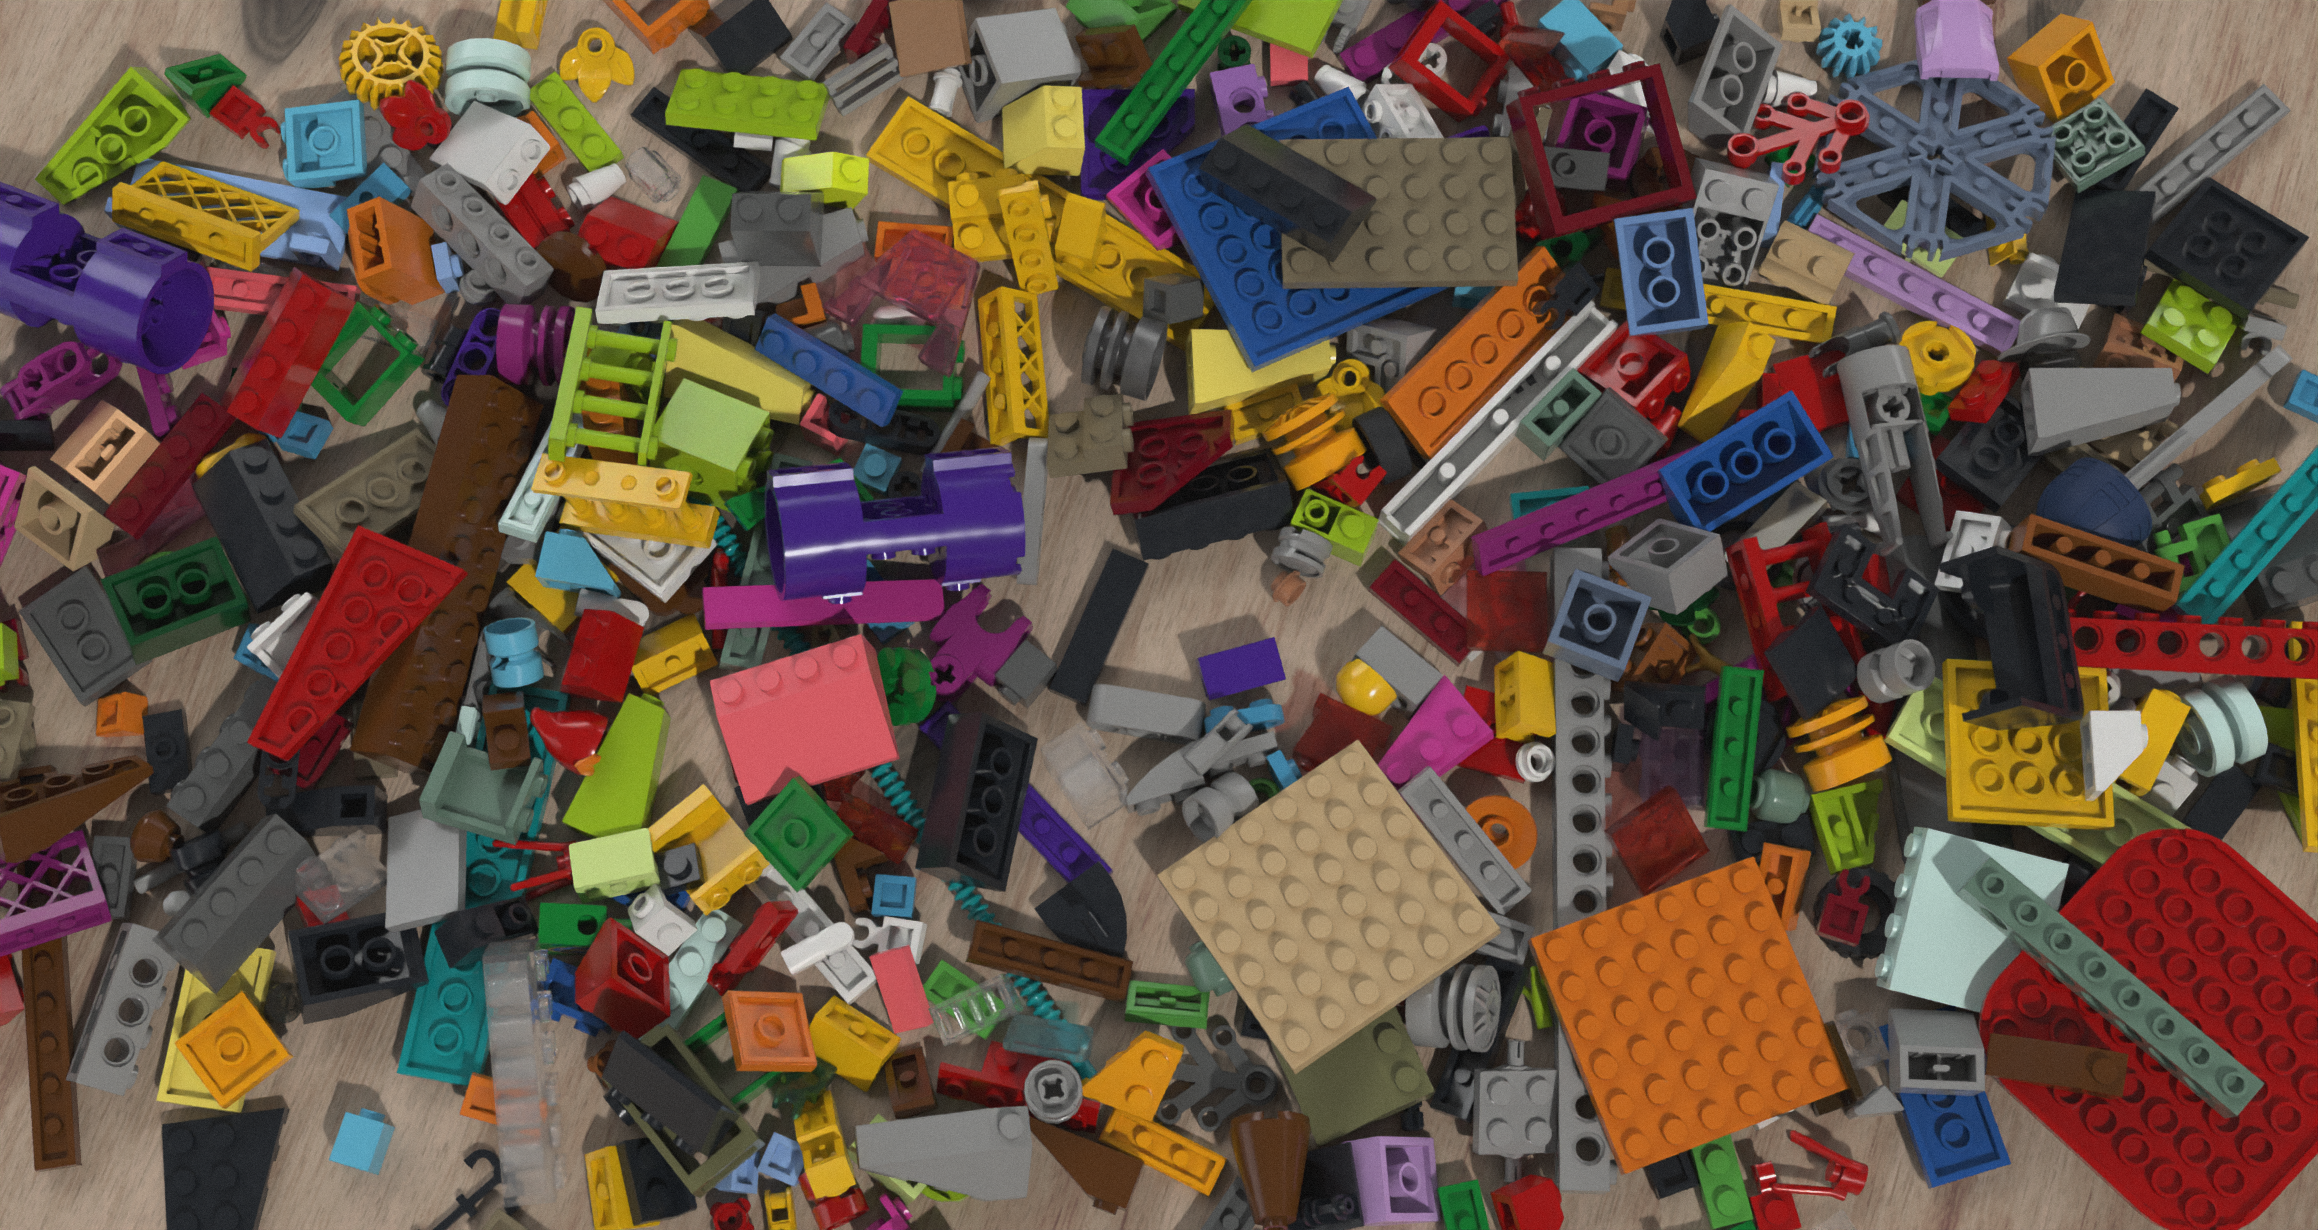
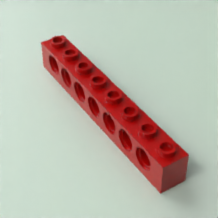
(2187, 654)

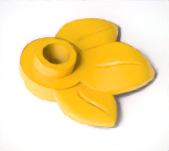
(598, 68)
(1353, 399)

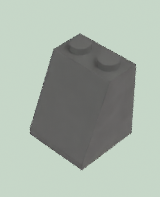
(778, 227)

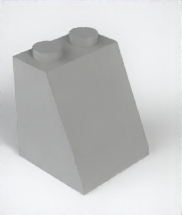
(1015, 57)

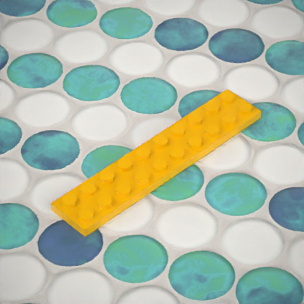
(932, 151)

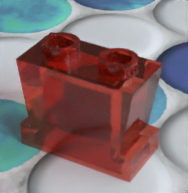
(1335, 729)

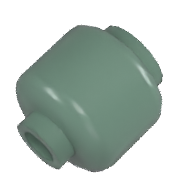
(1778, 796)
(1205, 971)

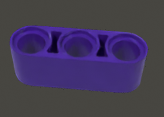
(474, 348)

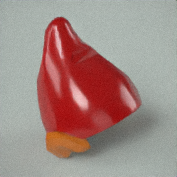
(571, 737)

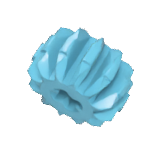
(1853, 34)

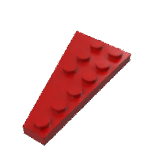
(361, 619)

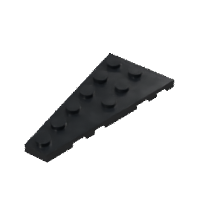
(220, 1169)

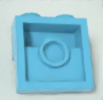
(324, 144)

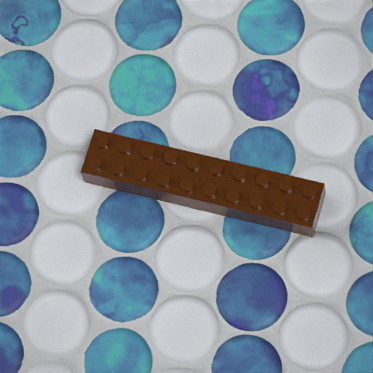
(468, 487)

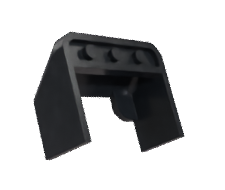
(2026, 638)

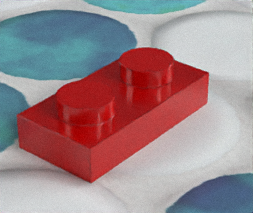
(1984, 391)

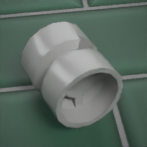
(1896, 671)
(1219, 806)

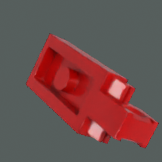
(753, 945)

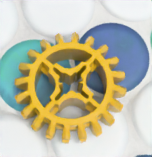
(390, 52)

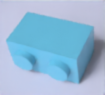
(1586, 42)

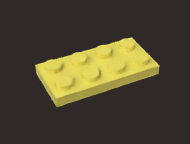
(196, 1003)

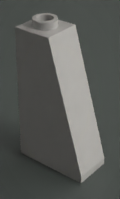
(840, 248)
(2092, 403)

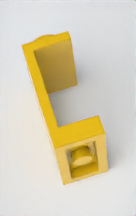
(725, 851)

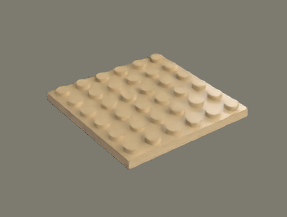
(1328, 906)

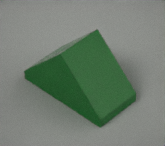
(205, 81)

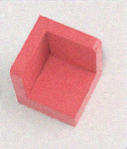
(815, 426)

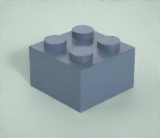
(1597, 625)

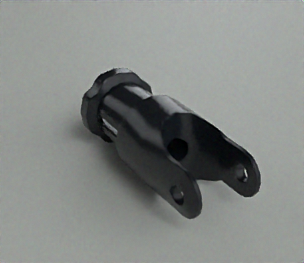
(447, 347)

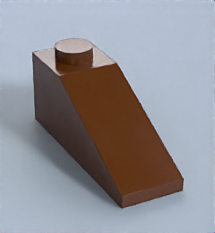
(2057, 1065)
(1096, 1169)

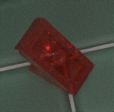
(1529, 51)

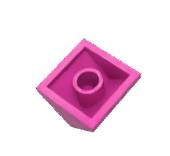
(1142, 207)

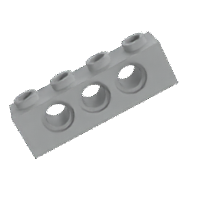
(481, 236)
(89, 1063)

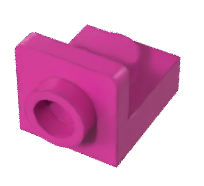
(897, 1211)

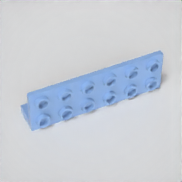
(311, 241)

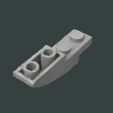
(1177, 781)

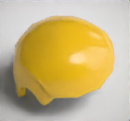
(1363, 688)

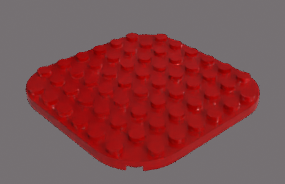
(2235, 965)

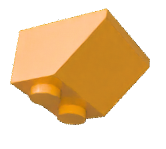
(2062, 67)

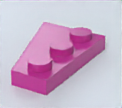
(1437, 736)

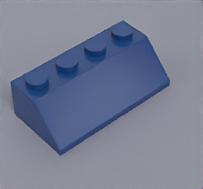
(1743, 465)

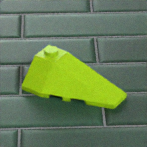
(122, 131)

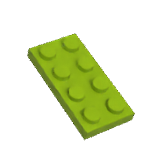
(747, 104)

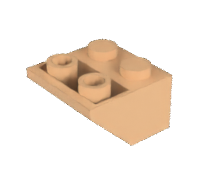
(105, 451)

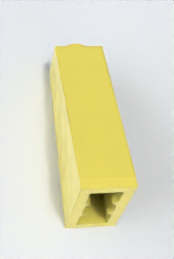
(736, 370)
(1221, 376)

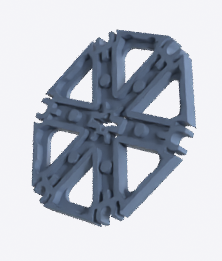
(1957, 171)

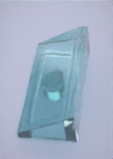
(1049, 1038)

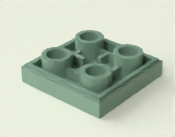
(2093, 145)

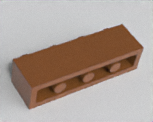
(2100, 565)

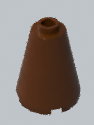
(1271, 1164)

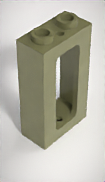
(745, 1142)

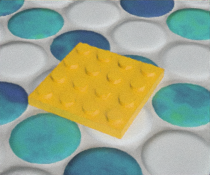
(2018, 773)

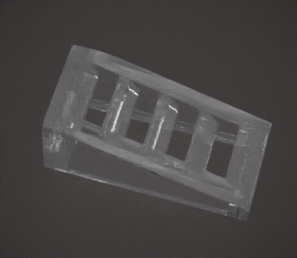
(1007, 993)

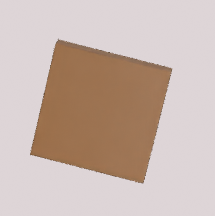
(929, 35)

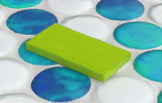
(1285, 23)

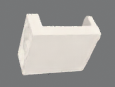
(492, 151)
(277, 640)

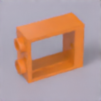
(667, 27)

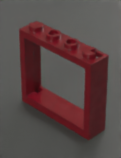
(1536, 166)

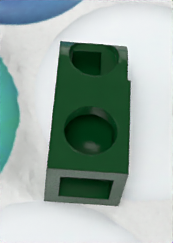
(1573, 246)

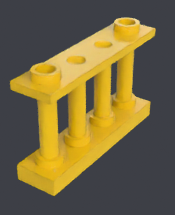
(627, 501)

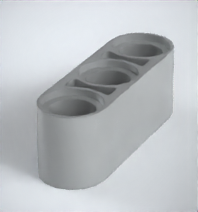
(1145, 714)

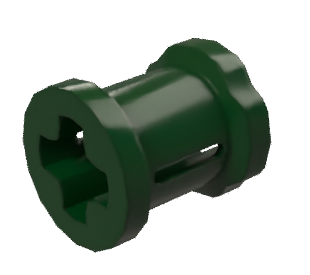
(1241, 52)

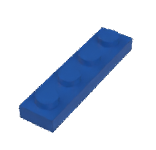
(828, 370)

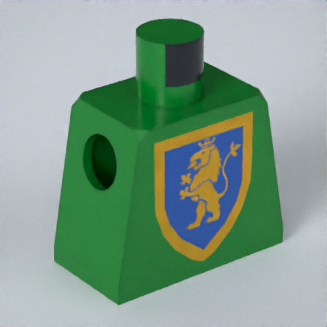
(562, 924)

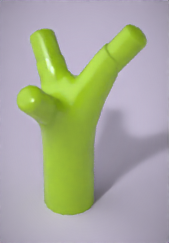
(1538, 998)

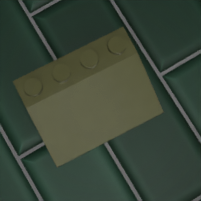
(1360, 1080)

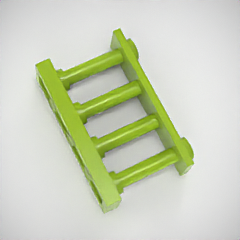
(581, 368)

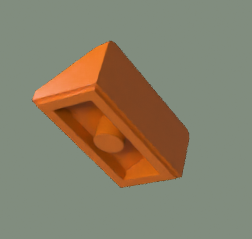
(1785, 877)

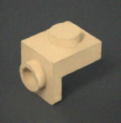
(1798, 20)

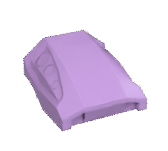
(1955, 40)

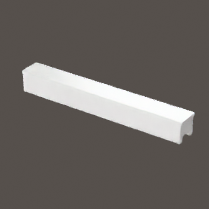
(1493, 425)

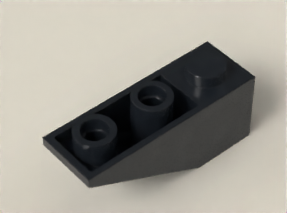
(336, 811)

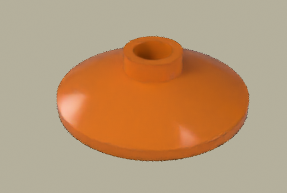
(1521, 830)

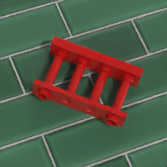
(1760, 599)

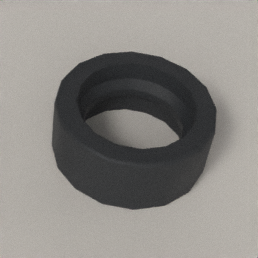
(1383, 444)

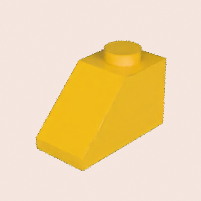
(1080, 234)

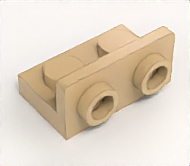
(1805, 263)

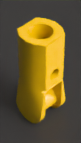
(778, 1201)

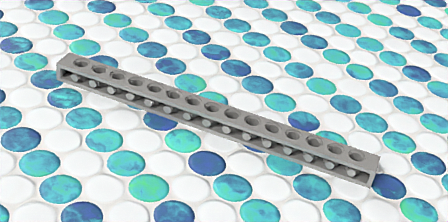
(1571, 1172)

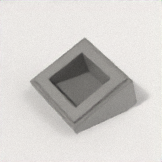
(1875, 1103)

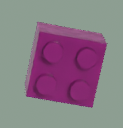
(1607, 127)

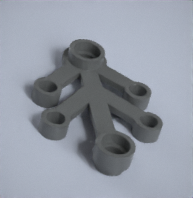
(1209, 1077)

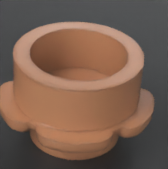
(1287, 587)

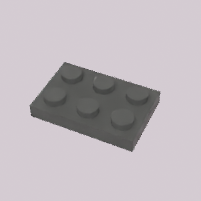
(81, 636)

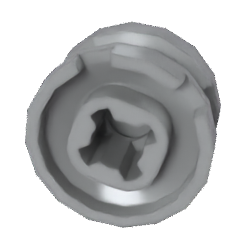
(1302, 552)
(1053, 1091)

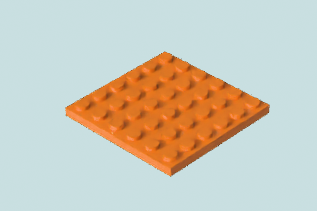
(1687, 1015)

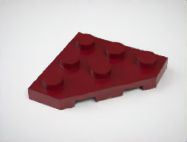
(1168, 457)

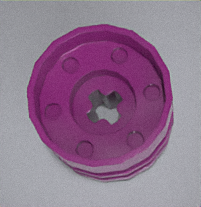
(530, 345)

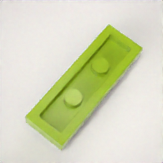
(574, 124)

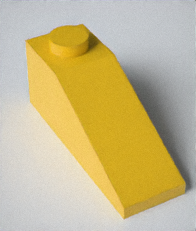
(1725, 378)

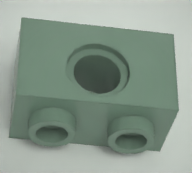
(1557, 414)

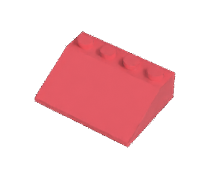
(805, 718)

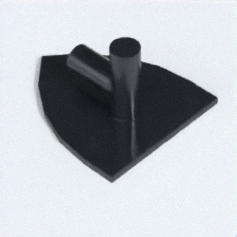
(1088, 913)

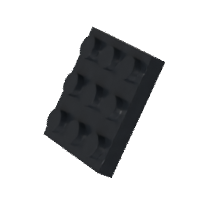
(2226, 247)

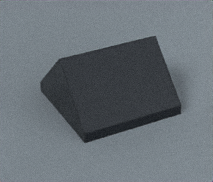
(741, 34)

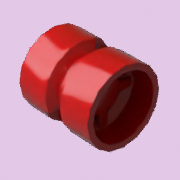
(837, 1210)

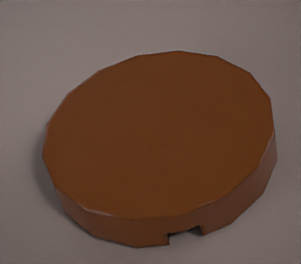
(576, 269)

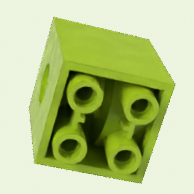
(715, 440)

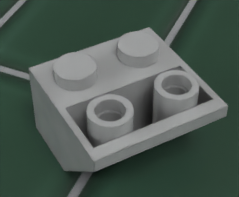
(1935, 1053)

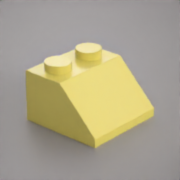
(1045, 132)

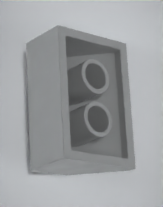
(1732, 79)

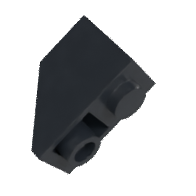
(1688, 30)
(471, 930)

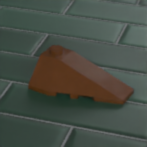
(48, 810)

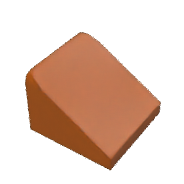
(121, 715)

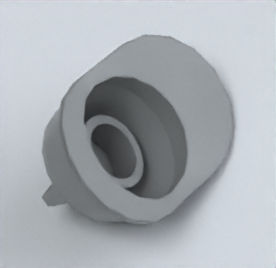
(2045, 331)

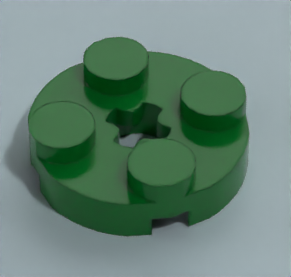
(918, 693)

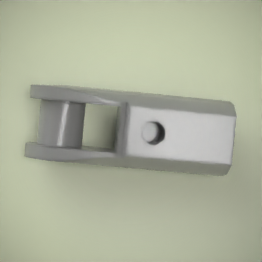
(1213, 746)

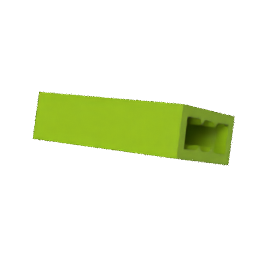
(627, 776)

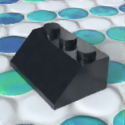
(667, 1096)

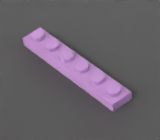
(1920, 290)

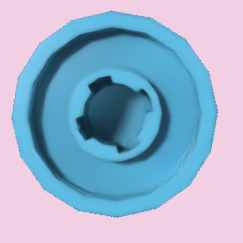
(513, 650)

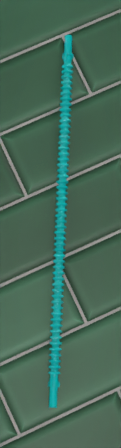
(902, 800)

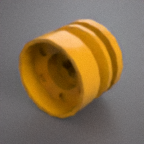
(1314, 441)
(1839, 744)

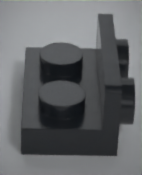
(651, 1184)

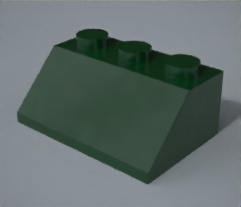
(176, 600)

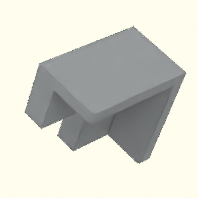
(1391, 347)

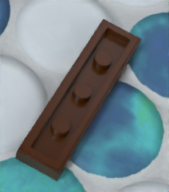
(1049, 961)

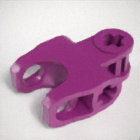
(55, 380)
(970, 650)

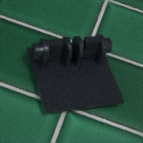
(1329, 1191)

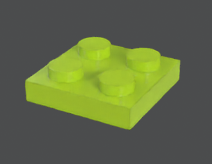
(2190, 326)

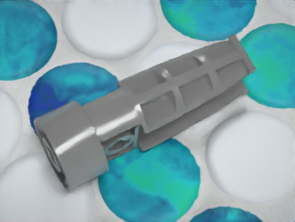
(1878, 398)

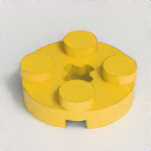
(1952, 344)

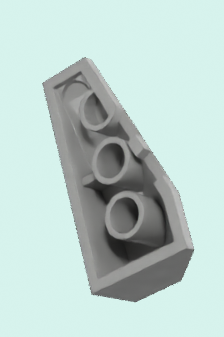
(962, 1152)

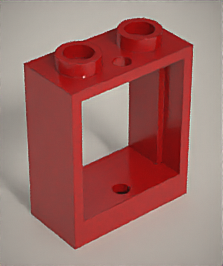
(1433, 87)

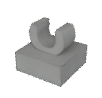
(2262, 327)

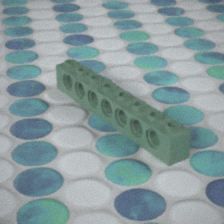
(2110, 989)

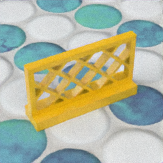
(201, 230)

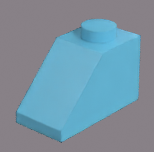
(571, 564)

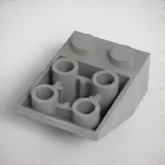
(1729, 220)

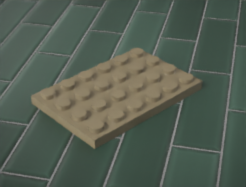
(1436, 220)

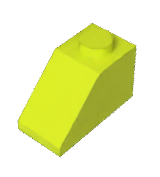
(837, 175)

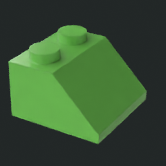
(1145, 14)

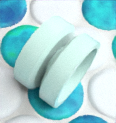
(488, 73)
(2221, 726)

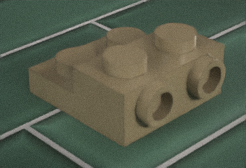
(1091, 438)

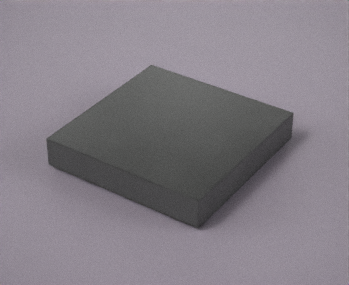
(1612, 439)

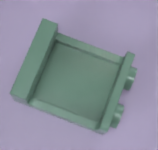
(479, 800)

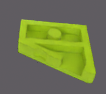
(1847, 824)

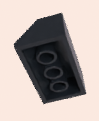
(1285, 190)
(1217, 505)
(256, 525)
(976, 801)

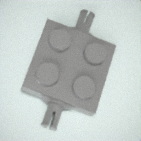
(1515, 1110)

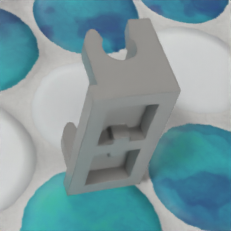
(1401, 668)

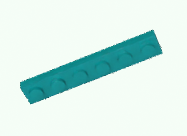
(2254, 545)

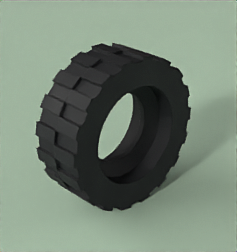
(1882, 892)

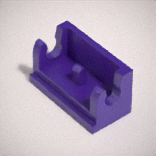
(1240, 668)

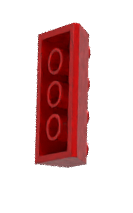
(286, 353)

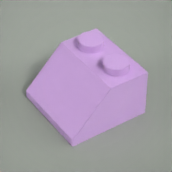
(1396, 1180)

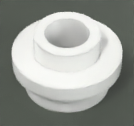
(1544, 761)

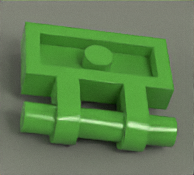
(2200, 541)

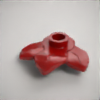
(413, 116)

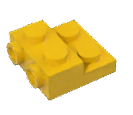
(977, 214)

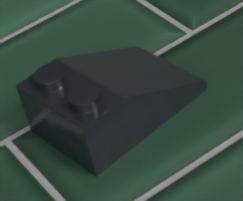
(353, 966)

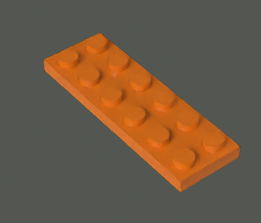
(1474, 358)

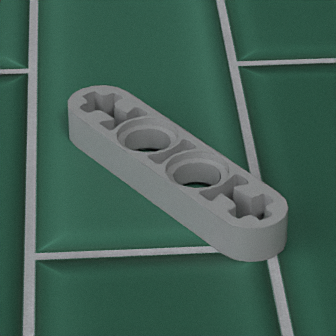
(1033, 508)

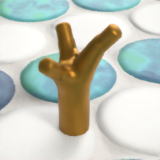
(1707, 661)

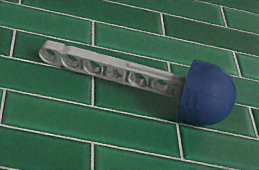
(2106, 502)

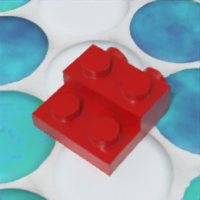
(1638, 369)

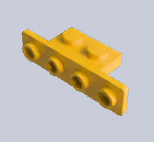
(1030, 236)

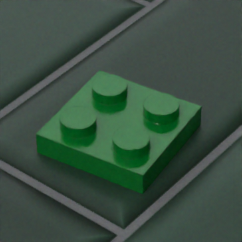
(798, 833)

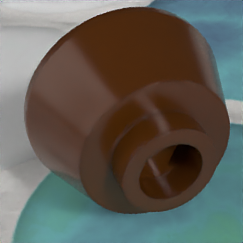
(154, 837)

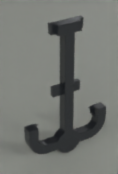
(467, 1205)

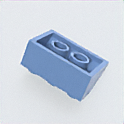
(1661, 273)

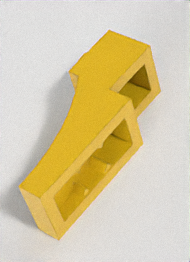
(824, 1148)

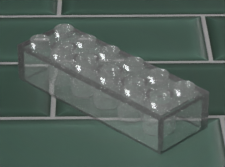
(522, 1072)

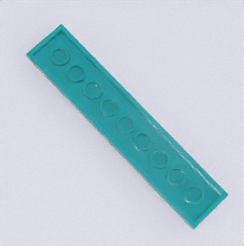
(449, 1015)

